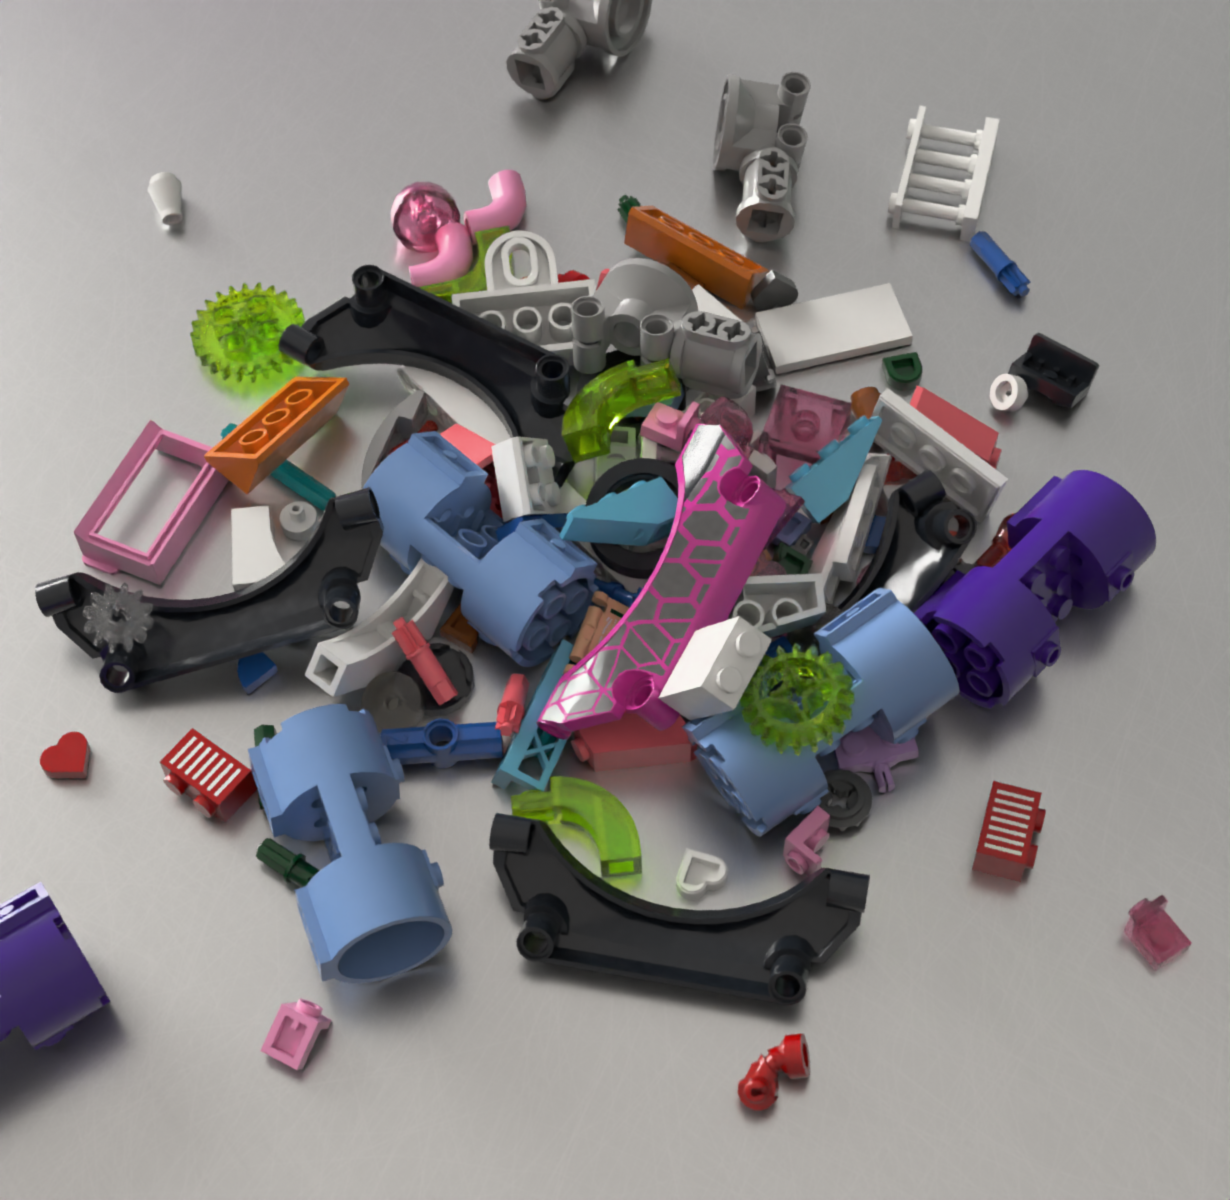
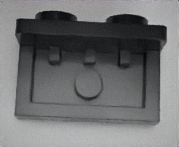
(1055, 371)

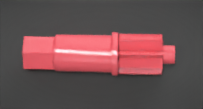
(423, 660)
(511, 709)

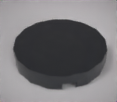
(457, 669)

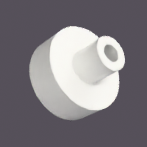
(1008, 392)
(298, 520)

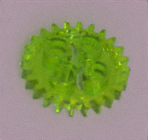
(244, 331)

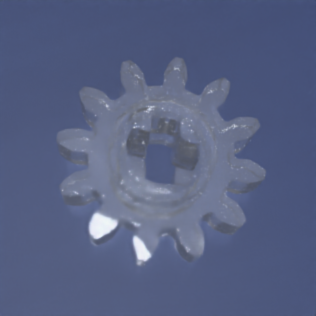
(119, 631)

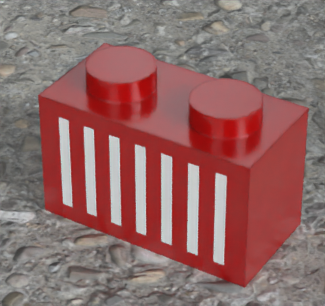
(207, 776)
(1007, 832)

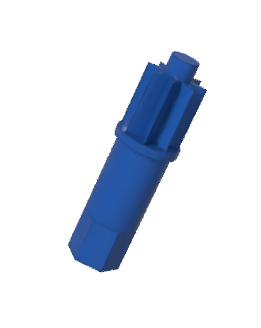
(1002, 266)

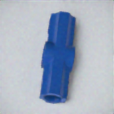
(466, 743)

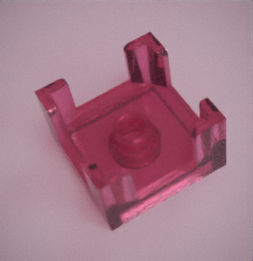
(803, 424)

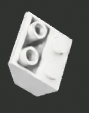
(525, 477)

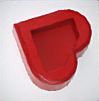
(67, 758)

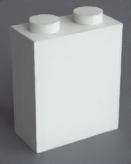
(715, 669)

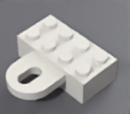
(532, 306)

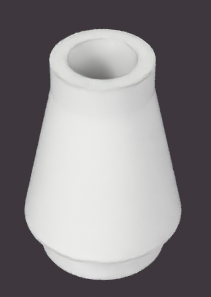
(166, 195)

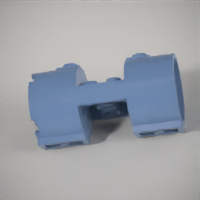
(515, 590)
(896, 685)
(375, 902)

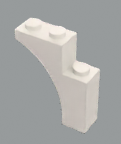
(256, 551)
(370, 648)

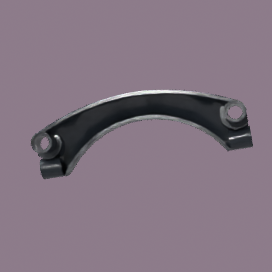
(914, 545)

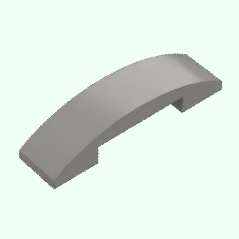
(400, 423)

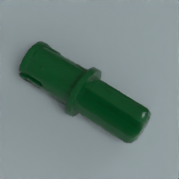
(291, 866)

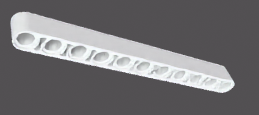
(455, 404)

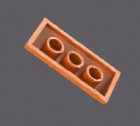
(703, 258)
(277, 429)

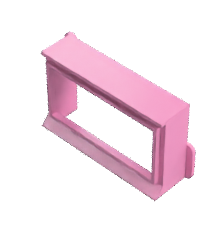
(154, 565)

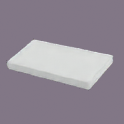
(833, 328)
(925, 446)

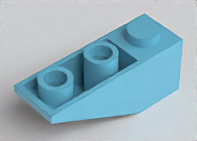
(833, 476)
(627, 518)

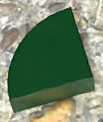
(791, 560)

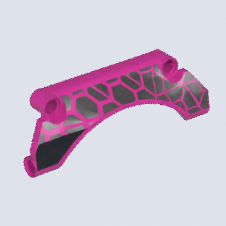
(709, 555)

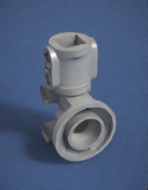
(564, 30)
(763, 141)
(655, 315)

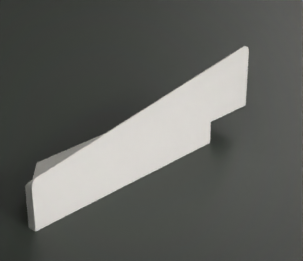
(848, 529)

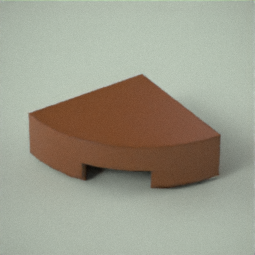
(459, 631)

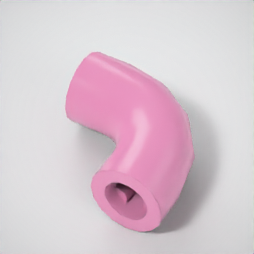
(507, 205)
(453, 258)

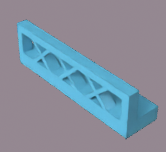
(517, 748)

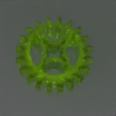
(826, 684)

